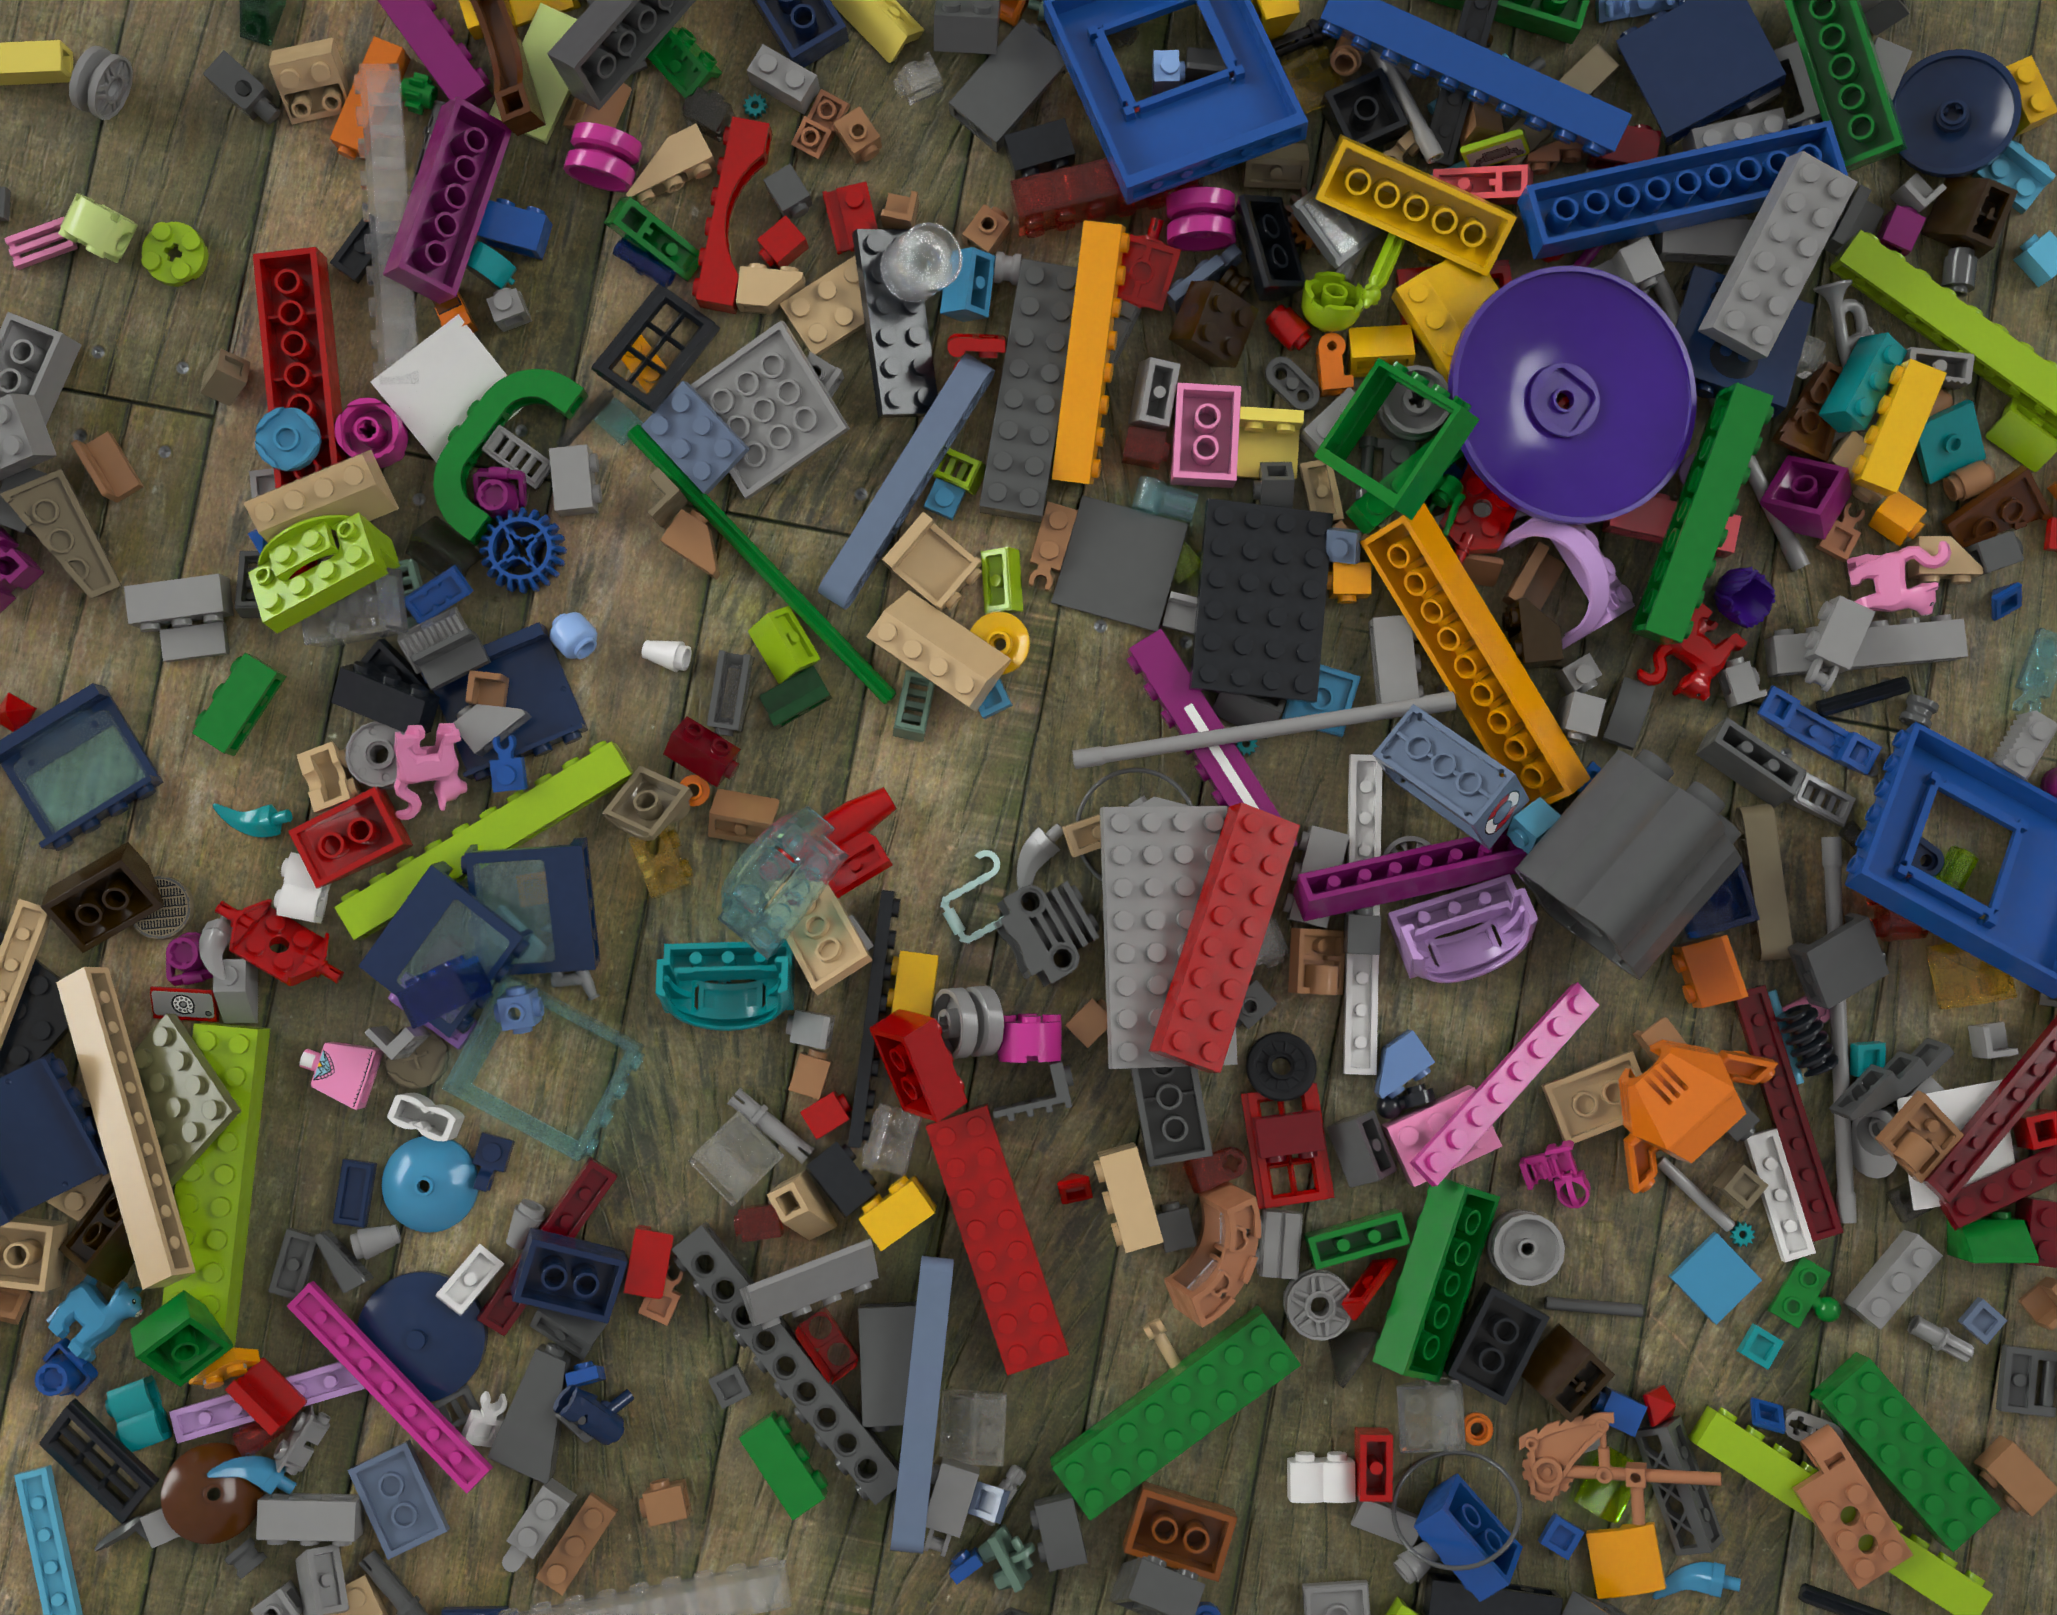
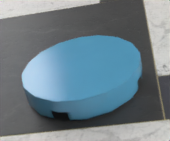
(287, 439)

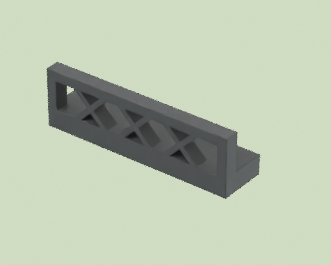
(1695, 1498)

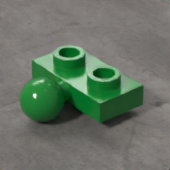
(1801, 1293)

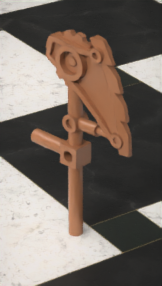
(1561, 1445)

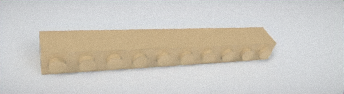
(125, 1128)

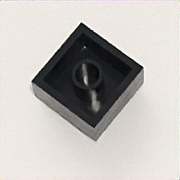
(1365, 110)

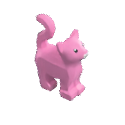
(1889, 579)
(425, 764)

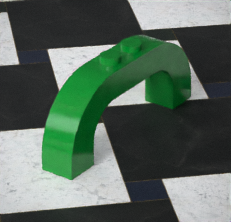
(484, 416)

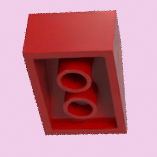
(350, 837)

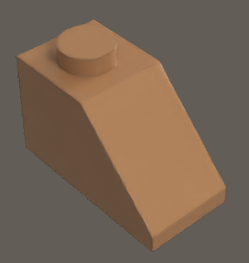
(692, 541)

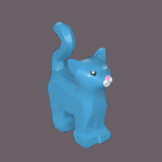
(94, 1314)

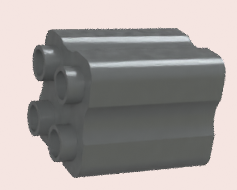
(1632, 860)

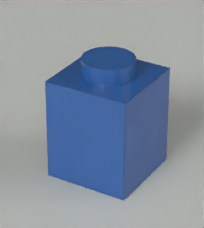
(1627, 1410)

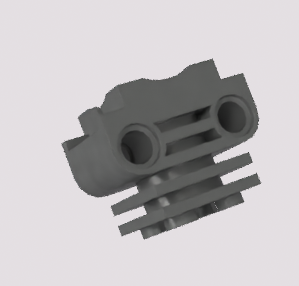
(1052, 927)

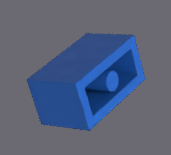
(515, 228)

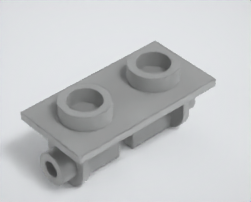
(294, 1452)

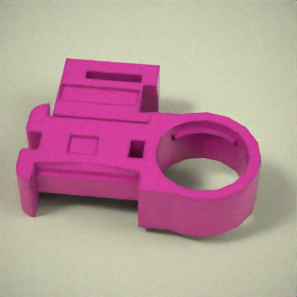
(1555, 1166)

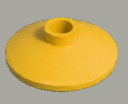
(1006, 627)

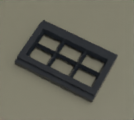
(633, 329)
(112, 1447)

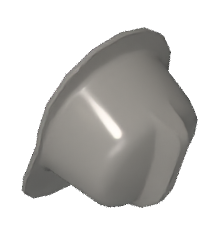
(1867, 1153)

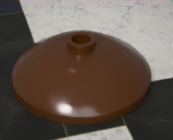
(186, 1499)

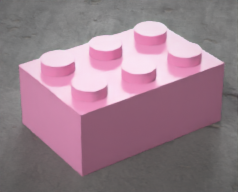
(1205, 435)
(1416, 1128)

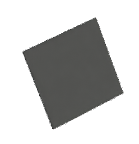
(1119, 563)

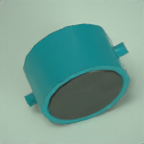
(490, 266)

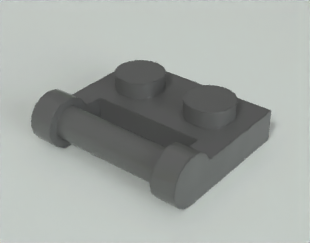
(1393, 454)
(2019, 1379)

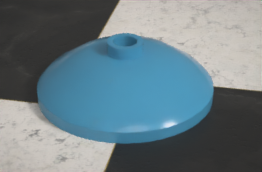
(451, 1181)

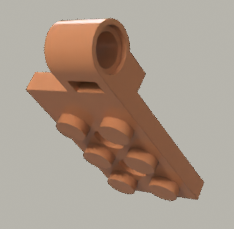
(1840, 1486)

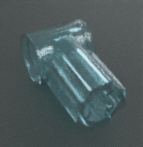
(1157, 498)

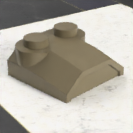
(648, 804)

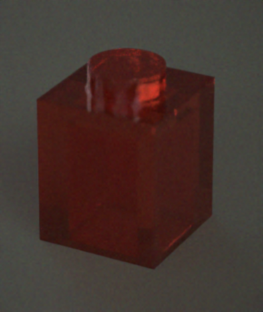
(1145, 447)
(758, 1222)

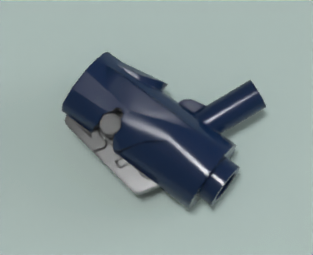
(589, 1417)

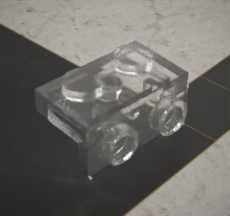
(891, 1139)

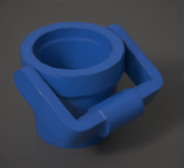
(64, 1372)

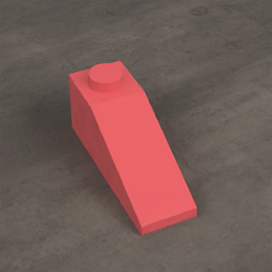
(1493, 183)

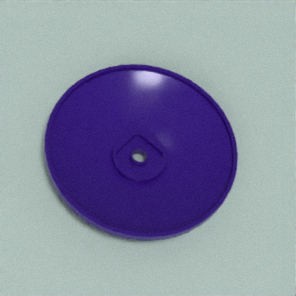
(1624, 386)

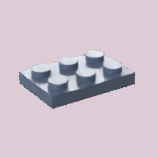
(695, 437)
(398, 1499)

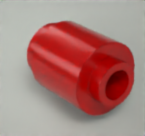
(1288, 328)

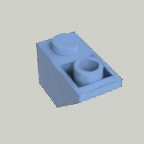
(1400, 1062)

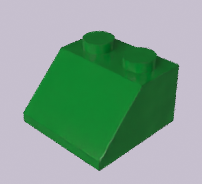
(1992, 1240)
(180, 1339)

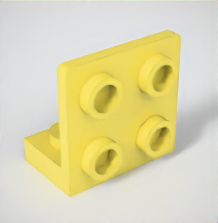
(1267, 437)

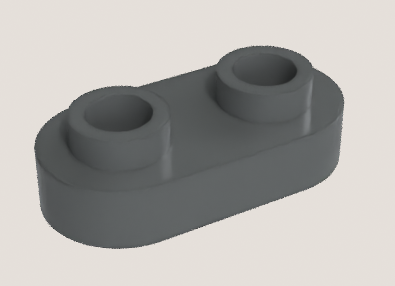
(1294, 383)

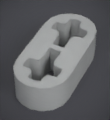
(1812, 1421)

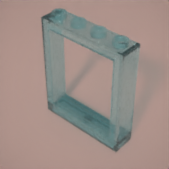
(480, 1044)

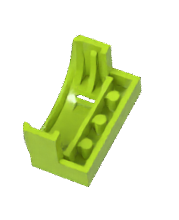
(357, 562)

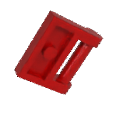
(985, 344)

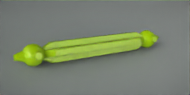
(1382, 269)

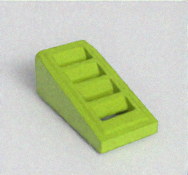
(974, 478)

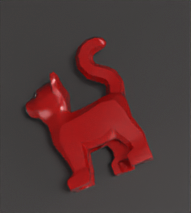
(1698, 653)

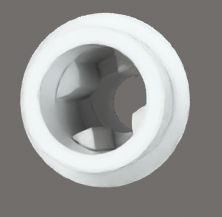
(669, 654)

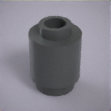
(1960, 270)

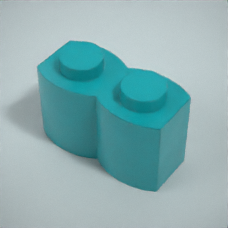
(138, 1414)

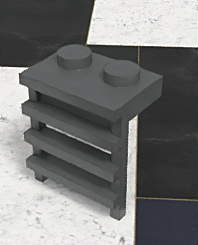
(1062, 1080)

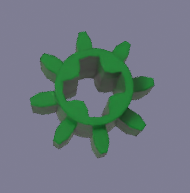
(418, 93)

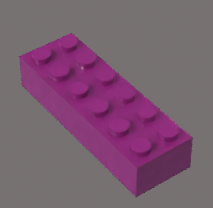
(448, 201)

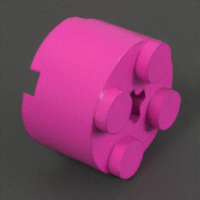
(359, 421)
(1031, 1038)

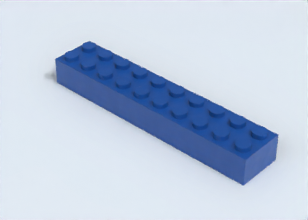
(1478, 72)
(1665, 191)

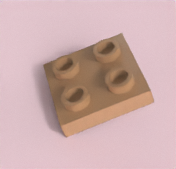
(1316, 962)
(1919, 1136)

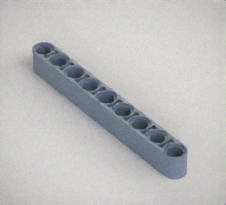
(906, 481)
(922, 1405)

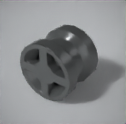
(1918, 710)
(245, 1558)

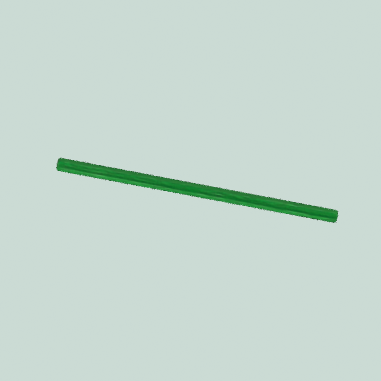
(763, 566)

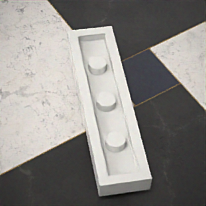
(1780, 1197)

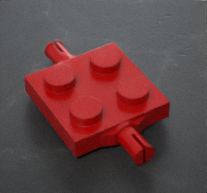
(1148, 269)

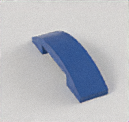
(1818, 733)

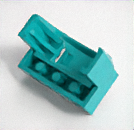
(725, 1005)

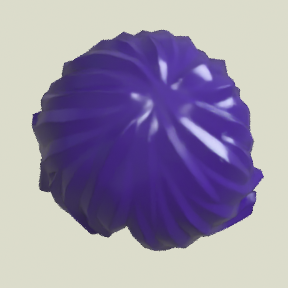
(1744, 596)

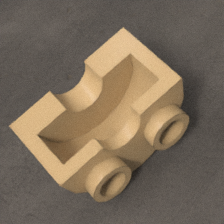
(327, 777)

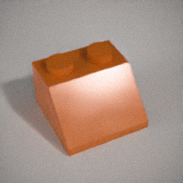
(1709, 971)

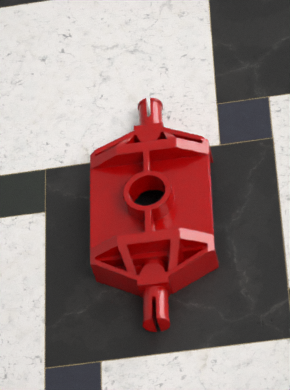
(1474, 533)
(259, 928)

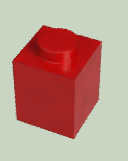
(782, 244)
(827, 1113)
(2036, 1129)

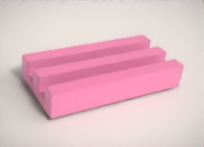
(33, 233)

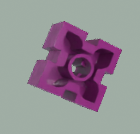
(16, 569)

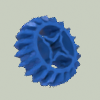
(532, 543)

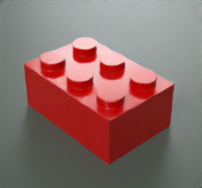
(919, 1064)

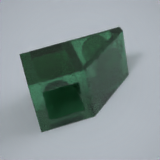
(260, 19)

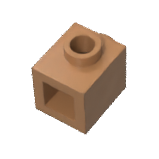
(858, 135)
(987, 229)
(665, 1501)

